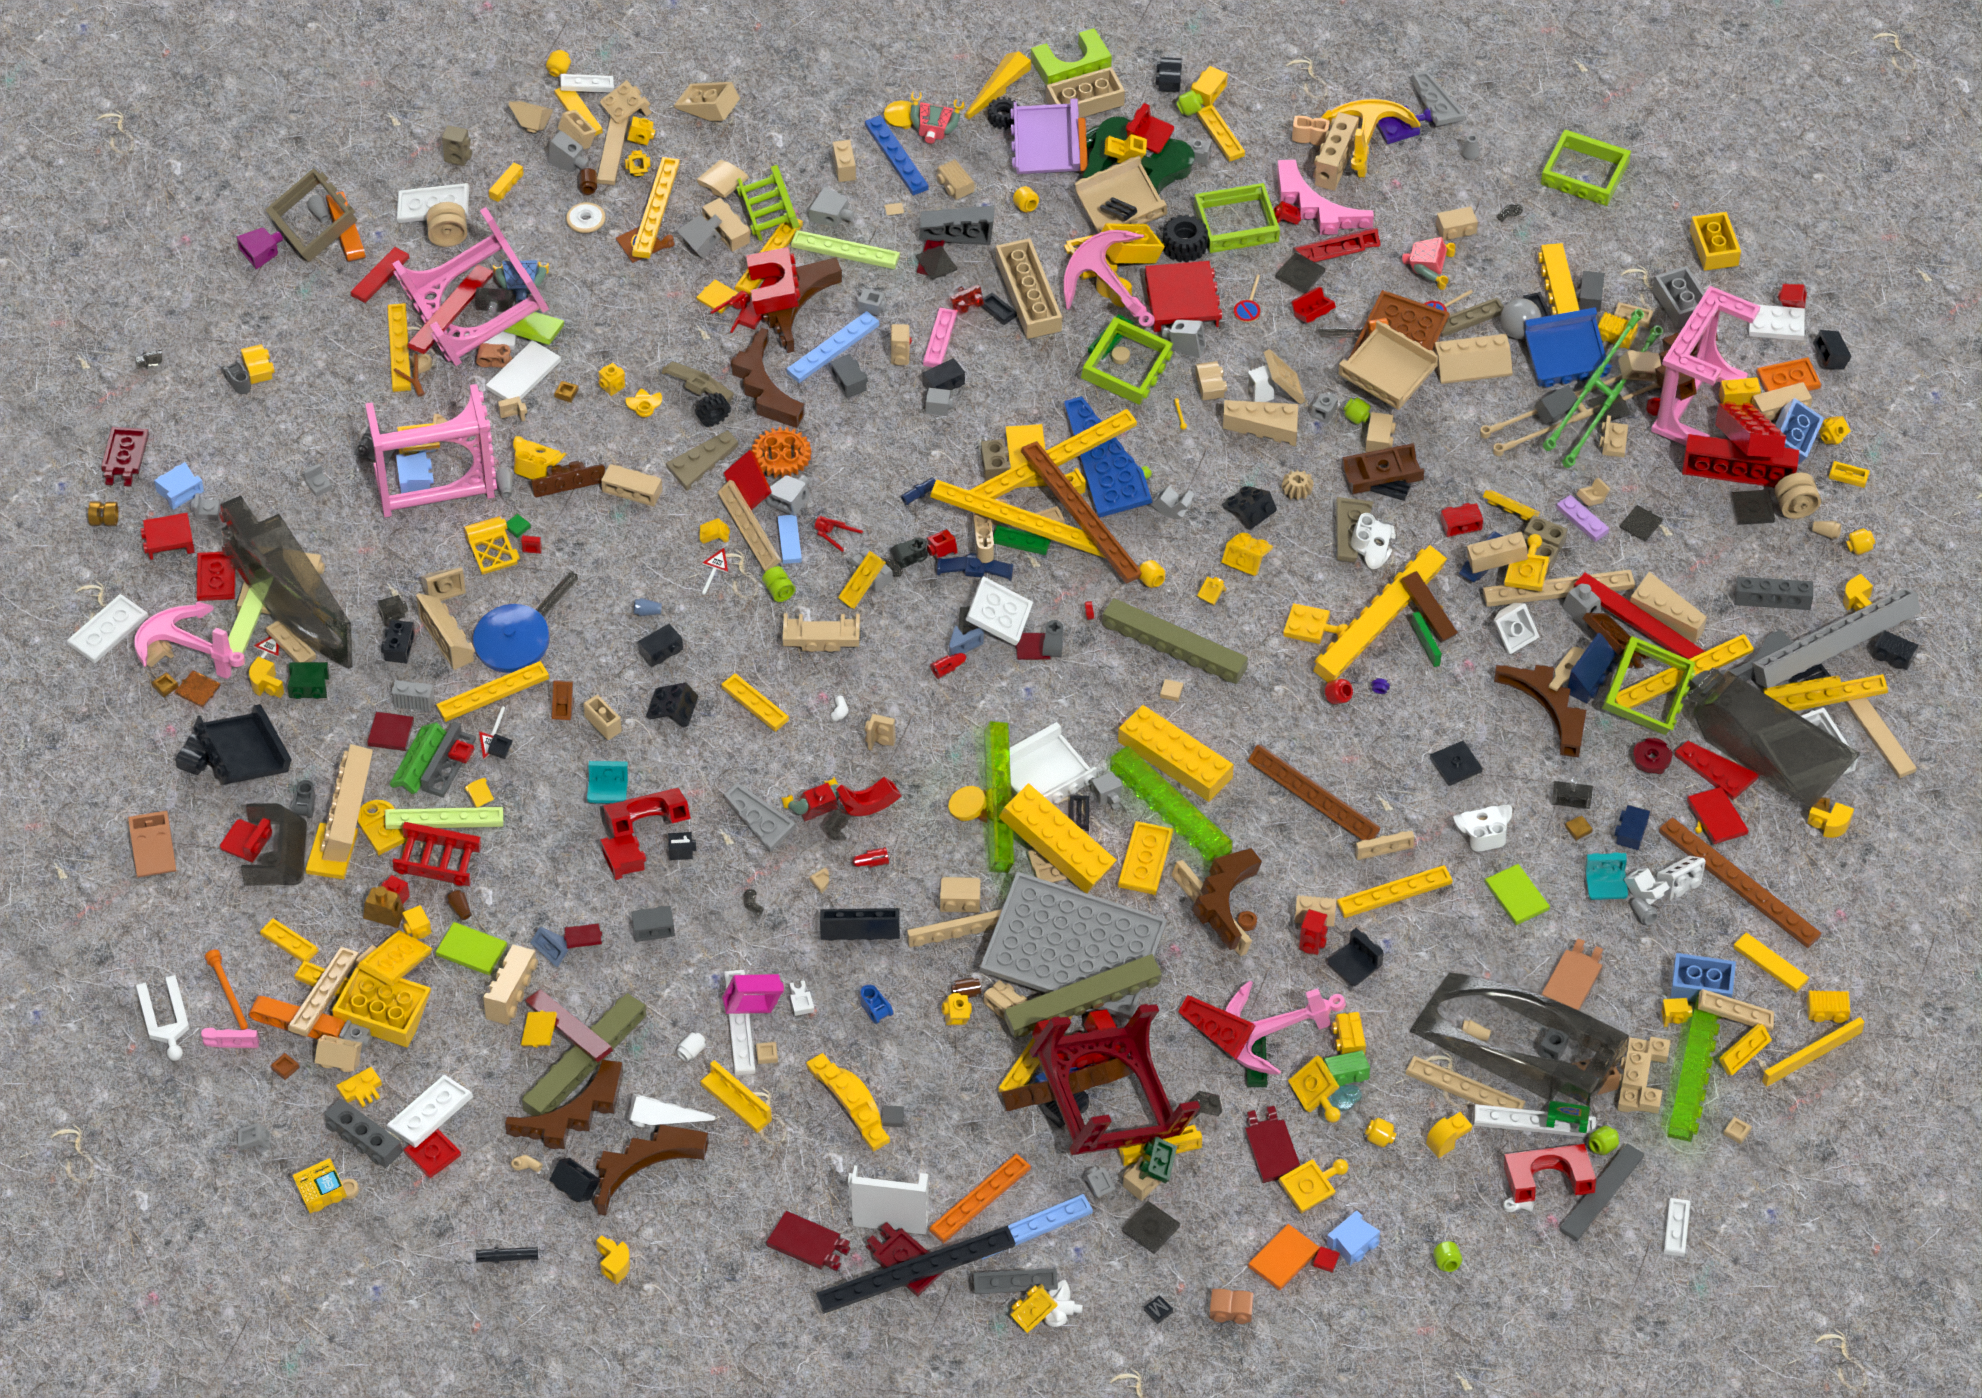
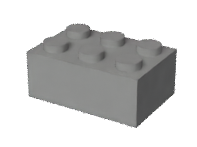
(1678, 294)

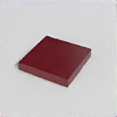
(390, 731)

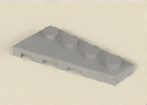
(1441, 106)
(759, 816)

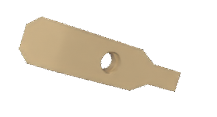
(1562, 671)

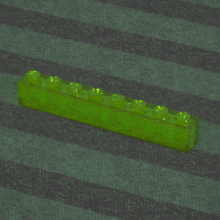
(998, 796)
(1170, 804)
(1694, 1075)

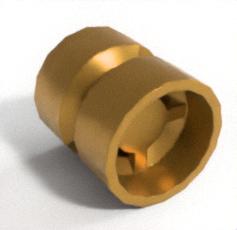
(110, 513)

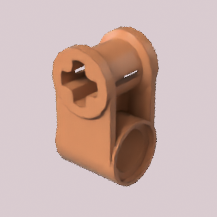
(492, 355)

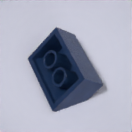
(1592, 669)

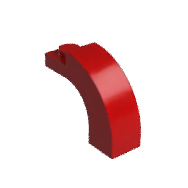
(869, 800)

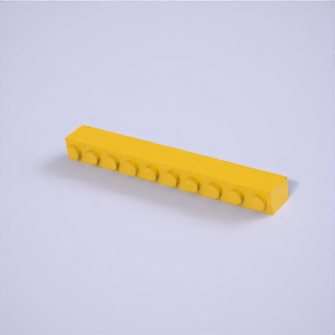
(1376, 617)

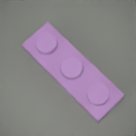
(1582, 518)

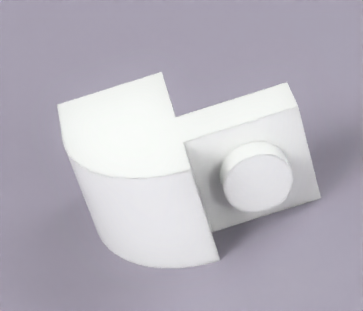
(1644, 886)

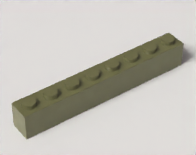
(1175, 641)
(1084, 995)
(576, 1064)

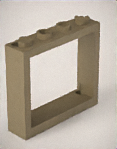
(295, 194)

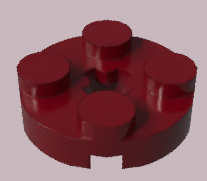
(1652, 765)

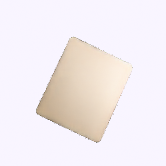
(896, 208)

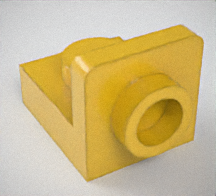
(1211, 590)

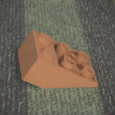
(152, 843)

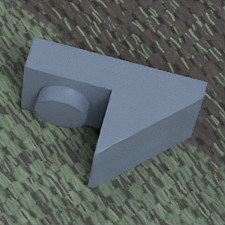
(964, 643)

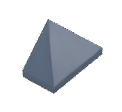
(550, 945)

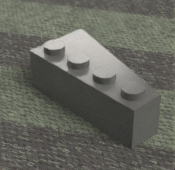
(958, 225)

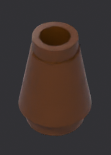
(458, 902)

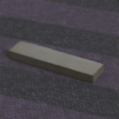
(1473, 316)

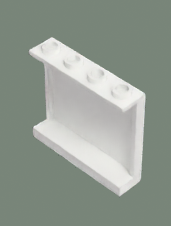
(1049, 765)
(883, 1201)

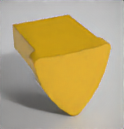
(479, 792)

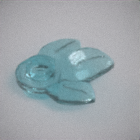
(1345, 1097)

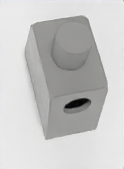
(566, 153)
(830, 208)
(701, 234)
(1186, 337)
(789, 494)
(1582, 601)

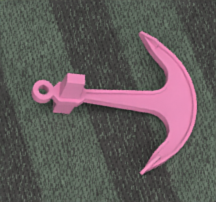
(1091, 257)
(162, 627)
(1317, 1009)

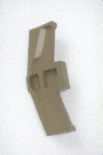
(696, 380)

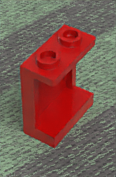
(167, 534)

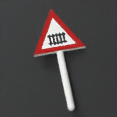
(716, 561)
(268, 646)
(485, 739)

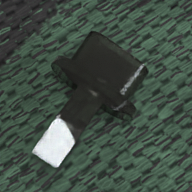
(149, 359)

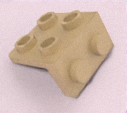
(624, 102)
(960, 894)

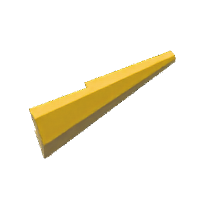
(1008, 71)

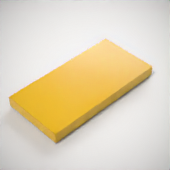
(1021, 436)
(1145, 858)
(395, 958)

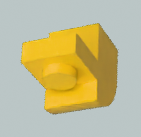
(1127, 149)
(1857, 593)
(262, 678)
(1832, 823)
(1445, 1132)
(617, 1259)

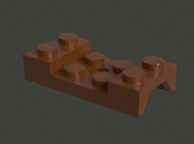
(1364, 470)

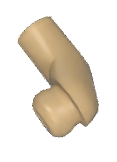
(525, 1162)

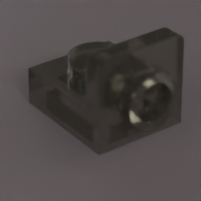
(836, 823)

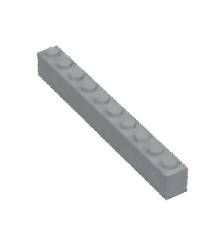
(1836, 638)

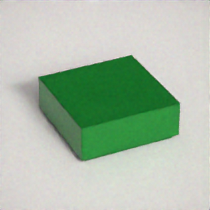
(517, 525)

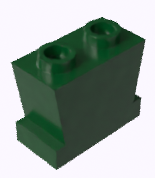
(308, 680)

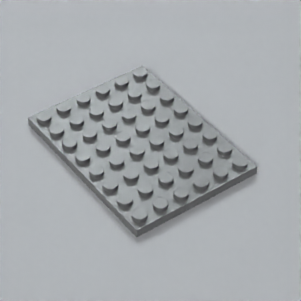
(1063, 936)

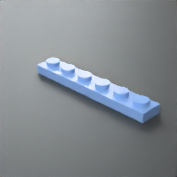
(832, 347)

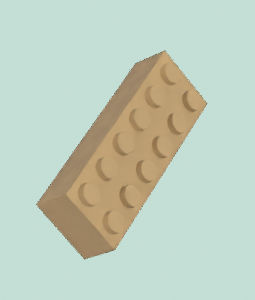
(1028, 288)
(346, 803)

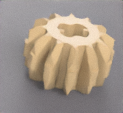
(1297, 484)

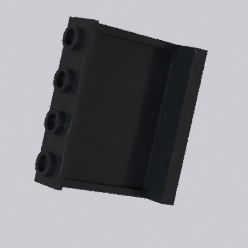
(243, 746)

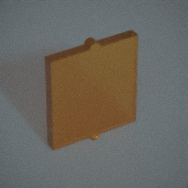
(197, 688)

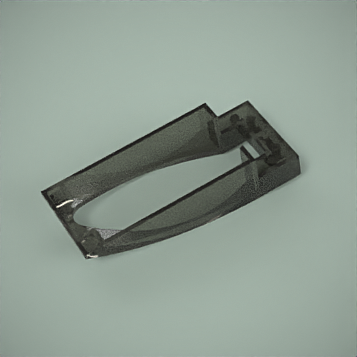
(285, 580)
(1536, 1074)

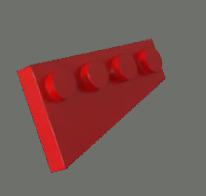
(1716, 769)
(1218, 1025)

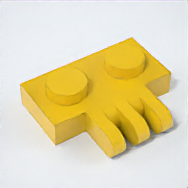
(360, 1087)

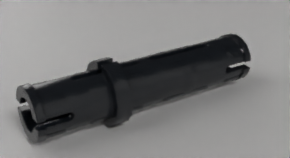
(510, 1254)

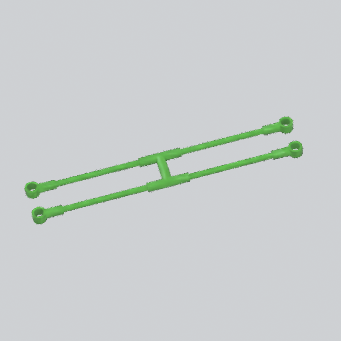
(1636, 316)

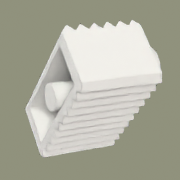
(1260, 385)

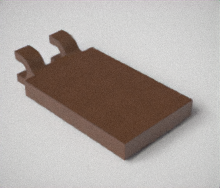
(1614, 635)

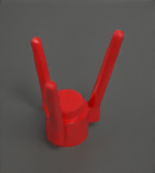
(739, 301)
(826, 525)

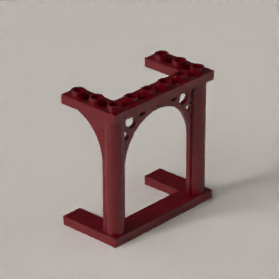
(1135, 1039)

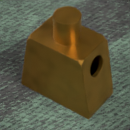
(383, 907)

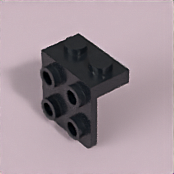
(1252, 505)
(674, 701)
(1357, 958)

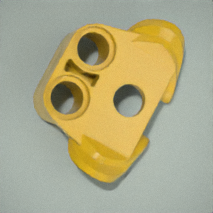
(531, 463)

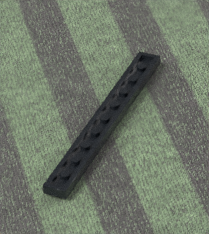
(915, 1269)

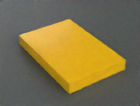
(327, 868)

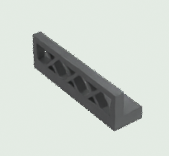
(439, 761)
(1014, 1281)

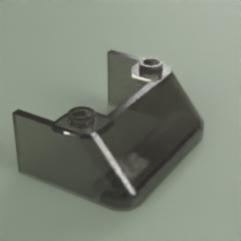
(287, 863)

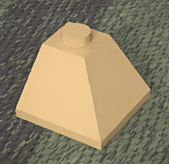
(531, 115)
(444, 583)

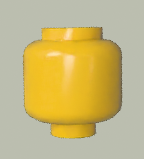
(558, 63)
(1025, 199)
(1860, 541)
(1152, 574)
(1380, 1132)

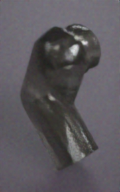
(893, 565)
(749, 902)

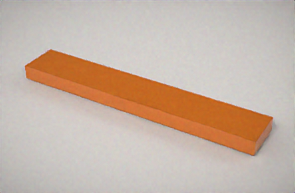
(979, 1198)

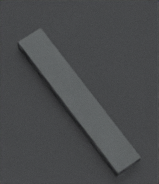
(1605, 1189)

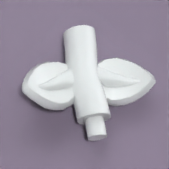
(1065, 1307)

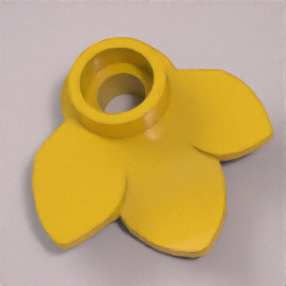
(644, 403)

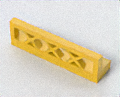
(737, 1097)
(1184, 1143)

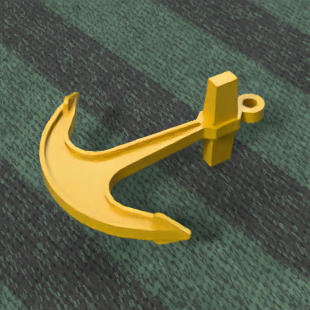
(1371, 112)

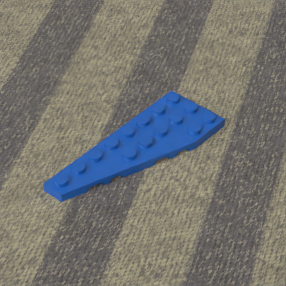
(1110, 471)

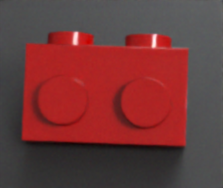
(1312, 305)

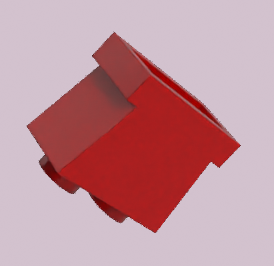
(623, 855)

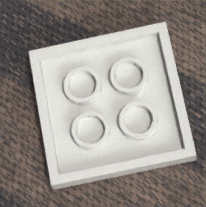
(999, 611)

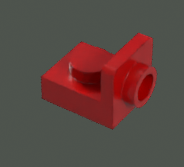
(1287, 212)

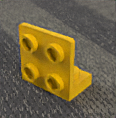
(1245, 553)

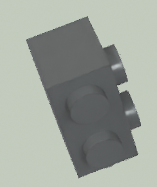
(1591, 290)
(848, 375)
(1556, 404)
(653, 923)

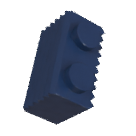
(1633, 827)

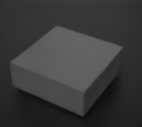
(893, 1116)

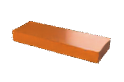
(1082, 144)

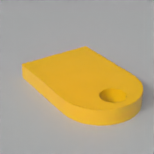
(374, 827)

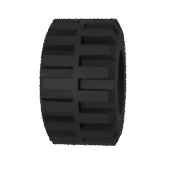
(1188, 228)

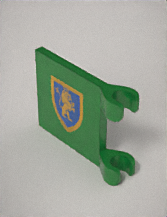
(1568, 1113)

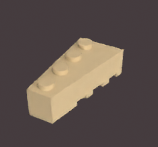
(1262, 419)
(1669, 608)
(510, 984)

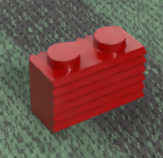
(1461, 519)

